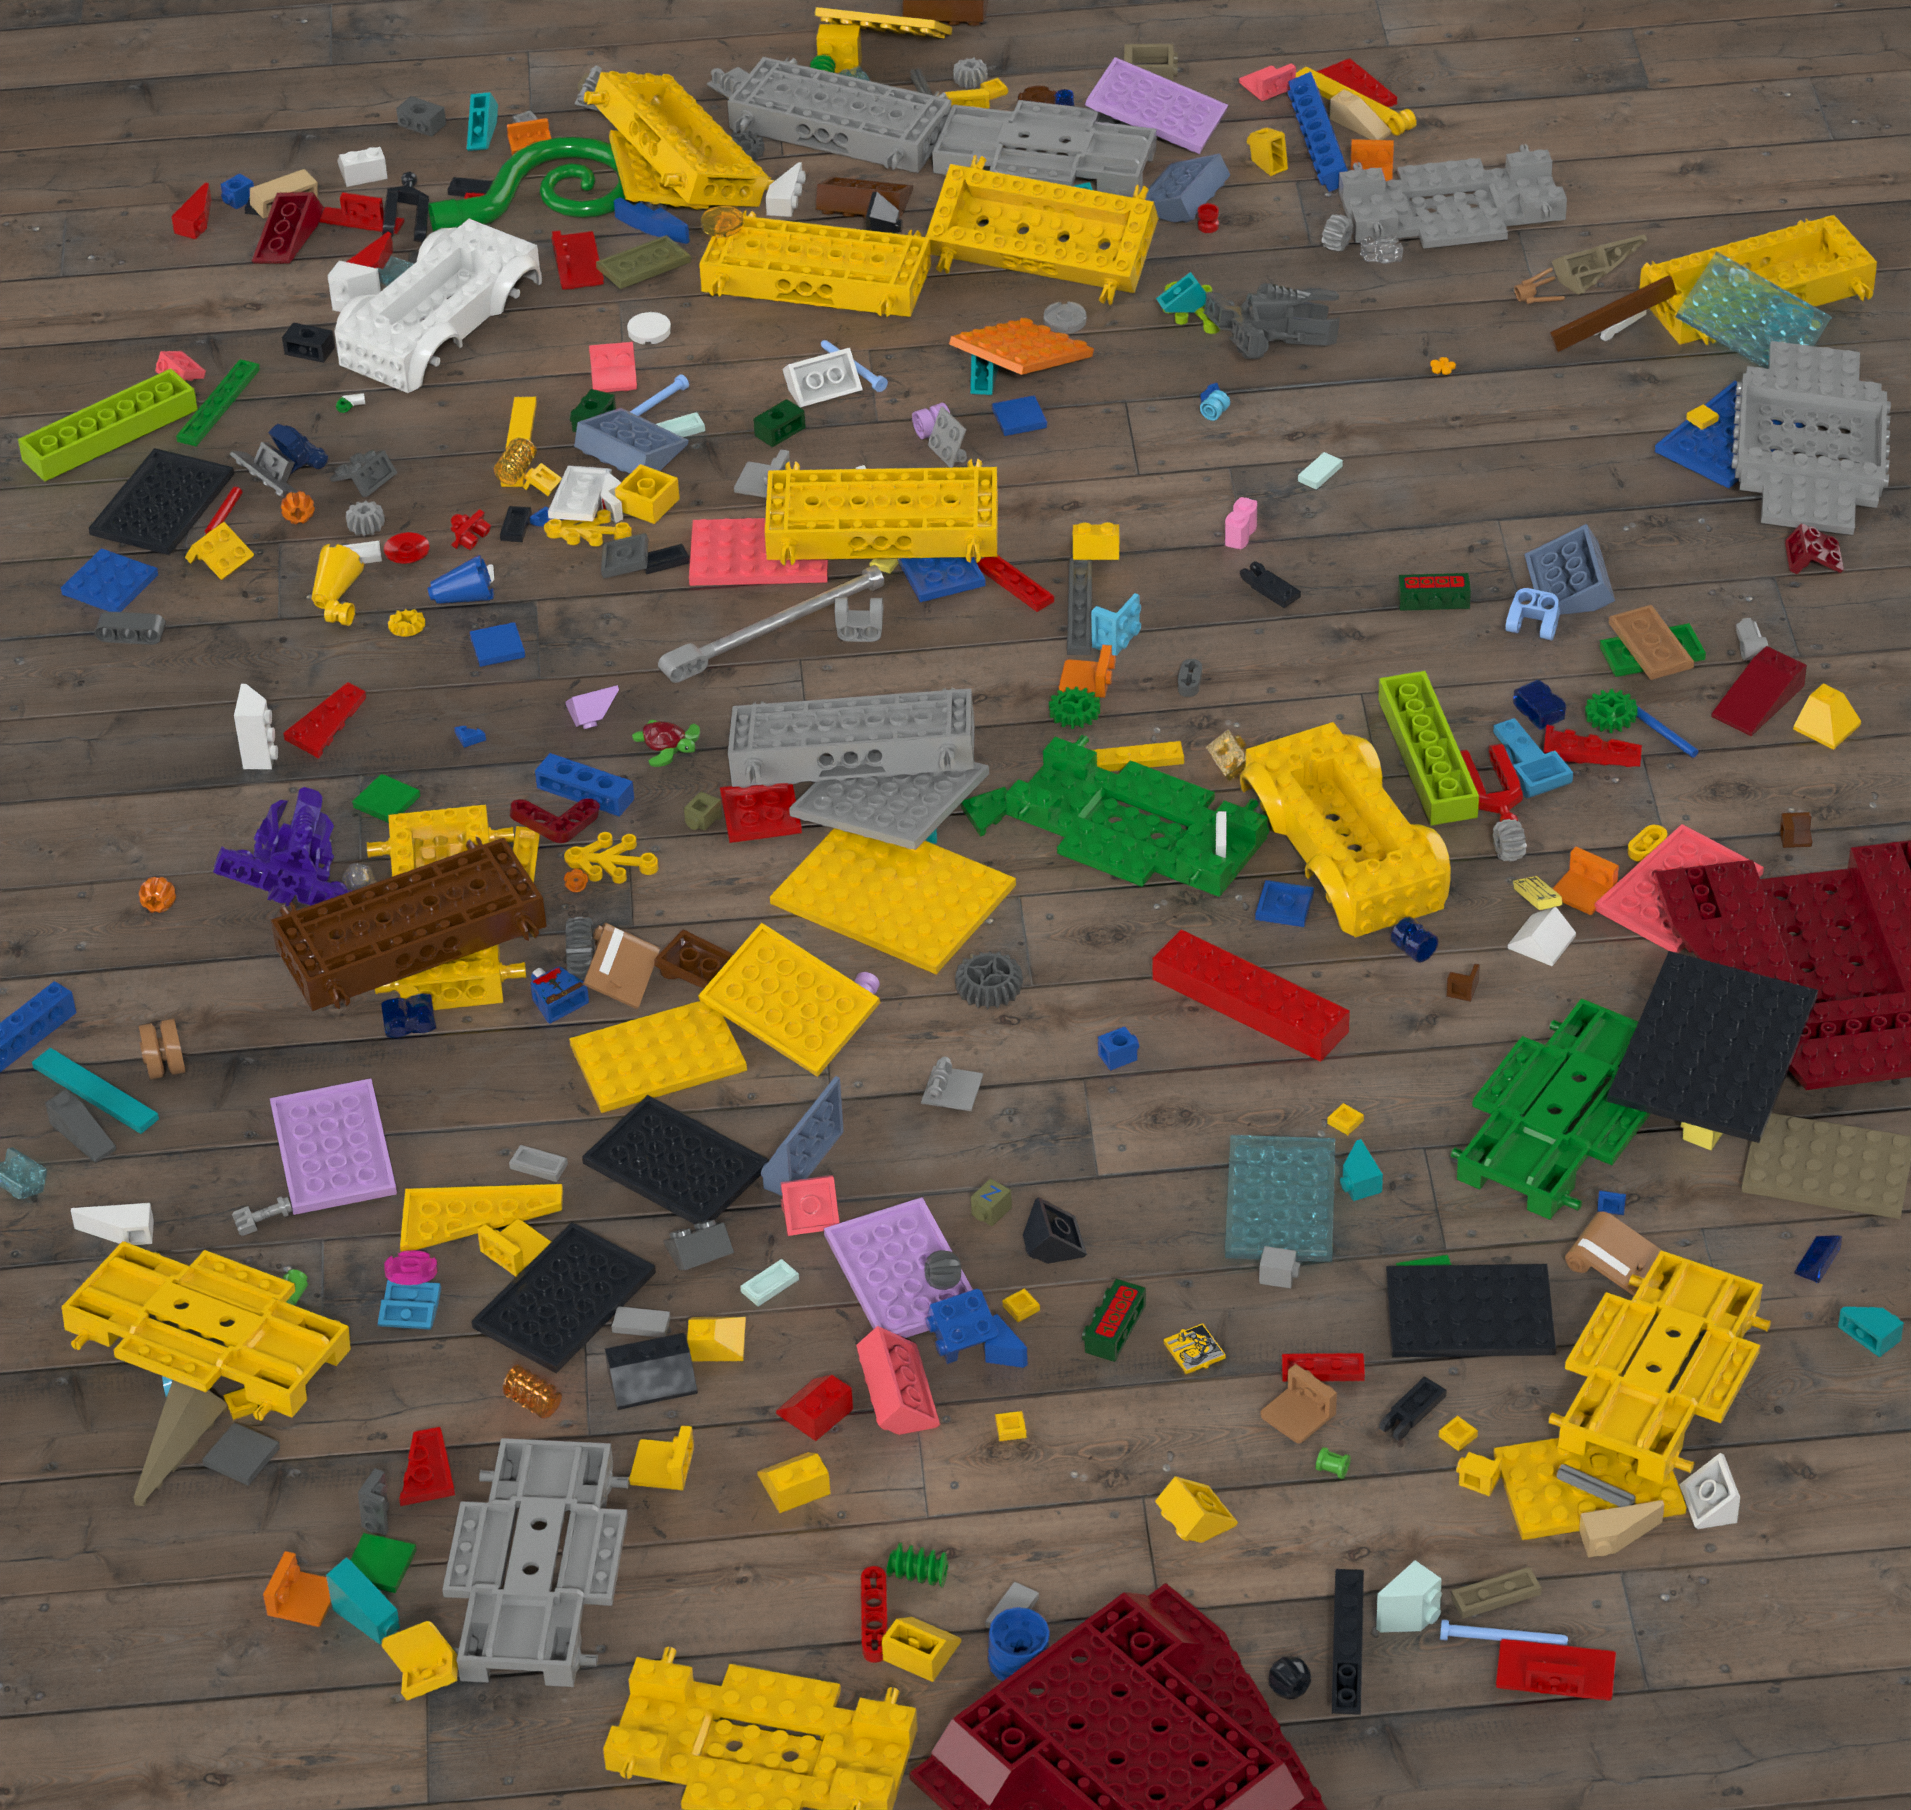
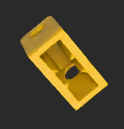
(1268, 150)

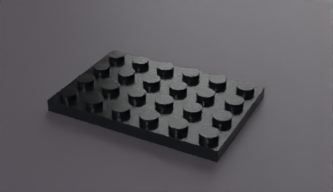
(161, 501)
(675, 1161)
(563, 1297)
(1470, 1310)

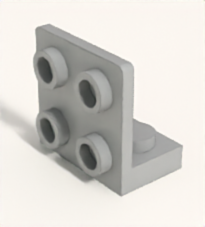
(755, 475)

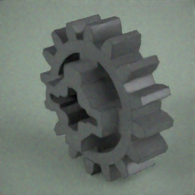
(751, 144)

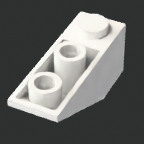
(784, 192)
(117, 1222)

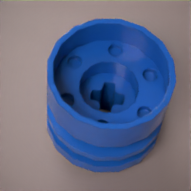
(1015, 1640)

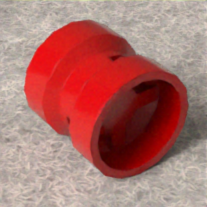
(1208, 217)

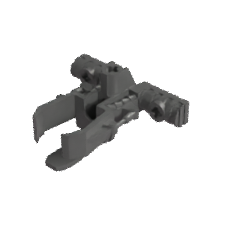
(1274, 315)

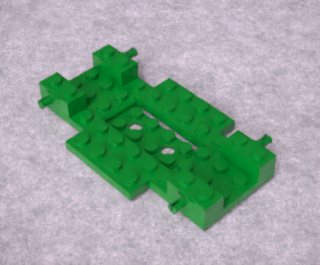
(1079, 798)
(1526, 1143)

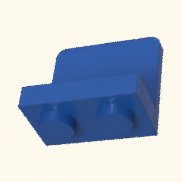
(960, 1323)

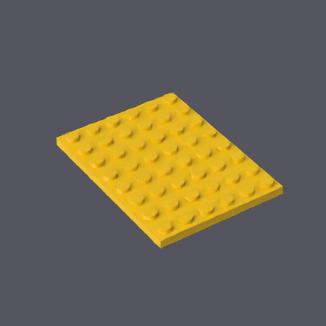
(894, 897)

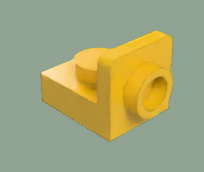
(542, 479)

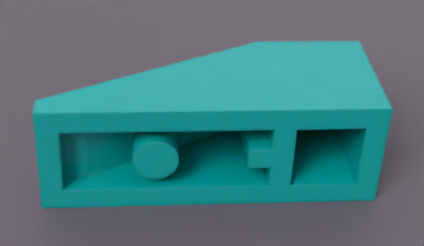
(482, 121)

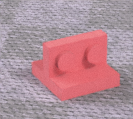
(809, 1204)

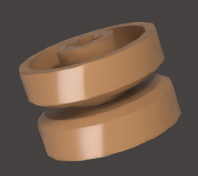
(156, 1050)

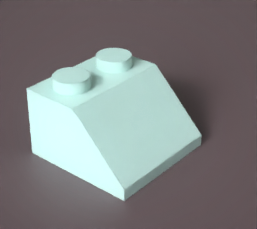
(1409, 1601)

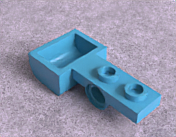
(1535, 770)

